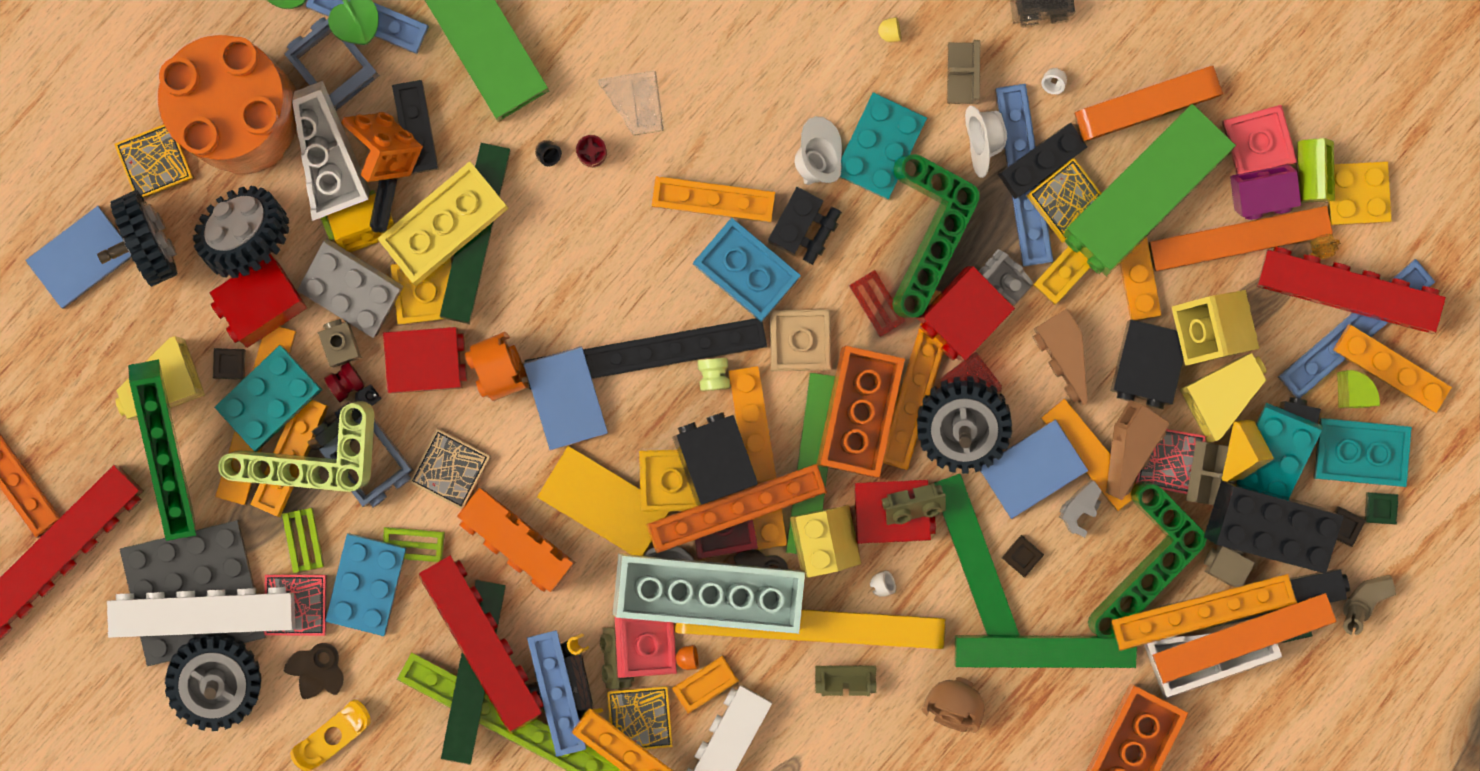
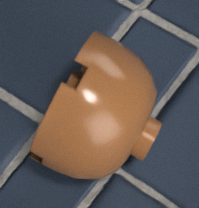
(955, 705)

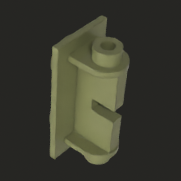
(927, 502)
(609, 670)
(833, 679)

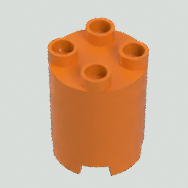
(227, 104)

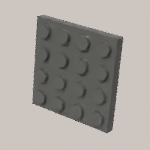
(195, 563)

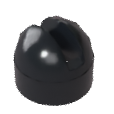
(548, 153)

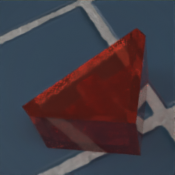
(973, 367)

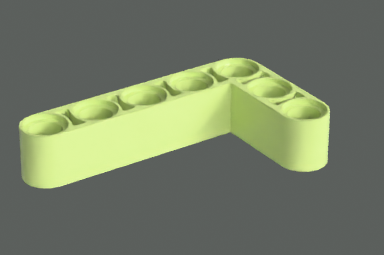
(309, 466)

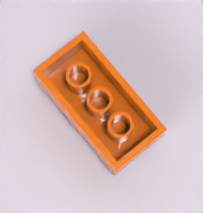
(860, 412)
(1138, 734)

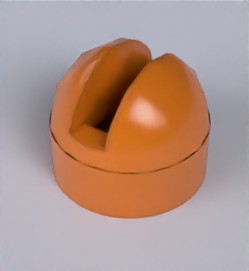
(688, 658)

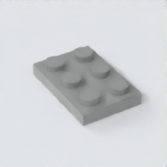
(350, 288)

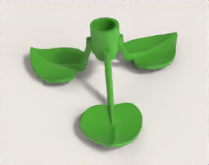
(351, 22)

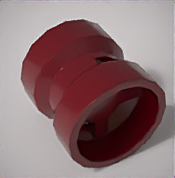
(589, 146)
(344, 382)

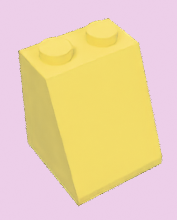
(1215, 327)
(178, 374)
(1223, 394)
(825, 541)

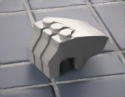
(1006, 277)
(1081, 502)

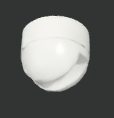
(1053, 88)
(883, 584)

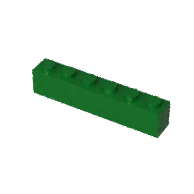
(162, 449)

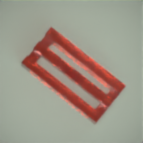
(864, 282)

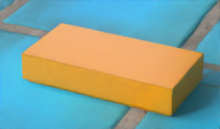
(705, 684)

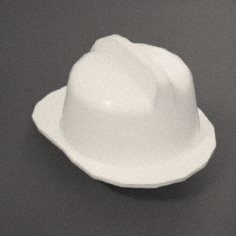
(986, 137)
(819, 152)

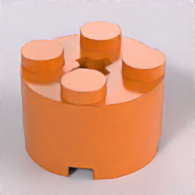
(497, 367)

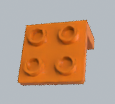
(391, 147)

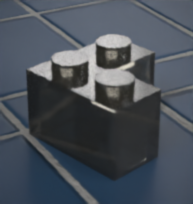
(1030, 12)

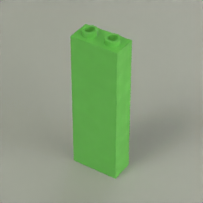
(490, 53)
(1148, 190)

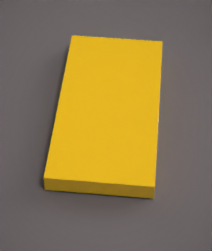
(599, 501)

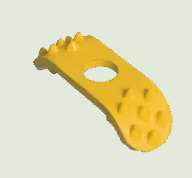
(315, 750)

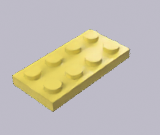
(442, 223)

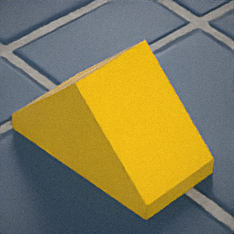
(1245, 452)

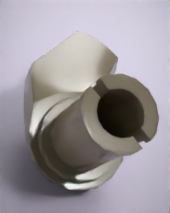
(1364, 599)

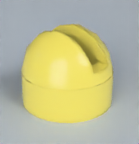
(890, 30)

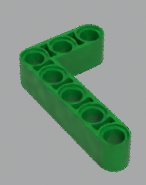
(936, 231)
(1153, 562)

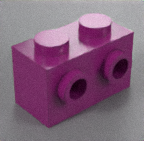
(1265, 191)

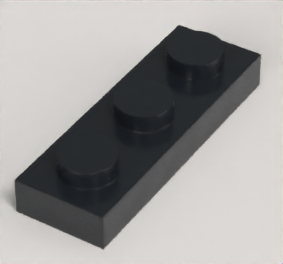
(414, 117)
(1042, 160)

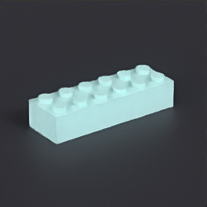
(708, 593)

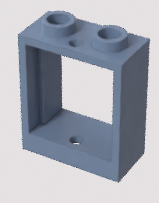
(348, 89)
(398, 479)

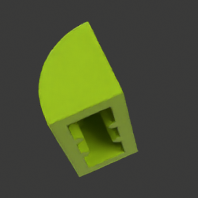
(1316, 170)
(1356, 390)

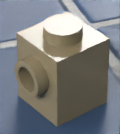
(339, 343)
(1228, 565)

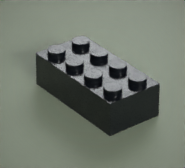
(1273, 526)

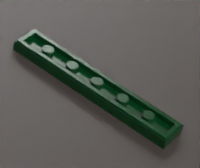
(470, 259)
(468, 692)

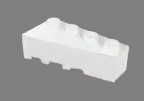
(326, 154)
(1210, 674)

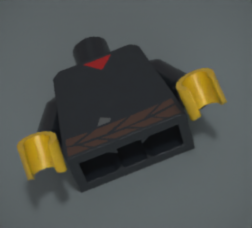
(577, 674)

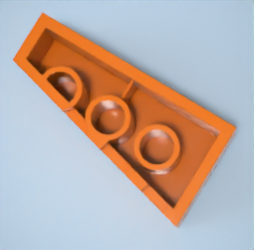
(516, 540)

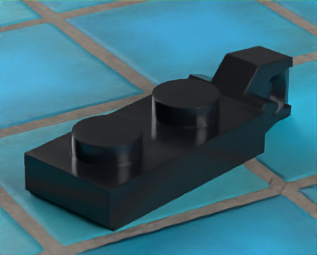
(326, 432)

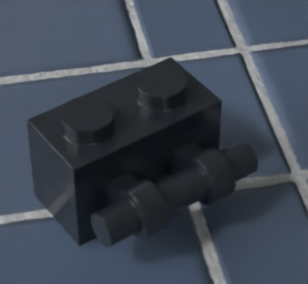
(796, 221)

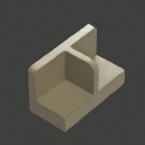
(963, 73)
(1206, 472)

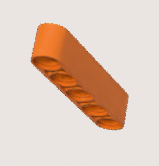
(1148, 103)

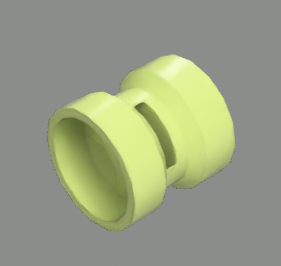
(713, 374)

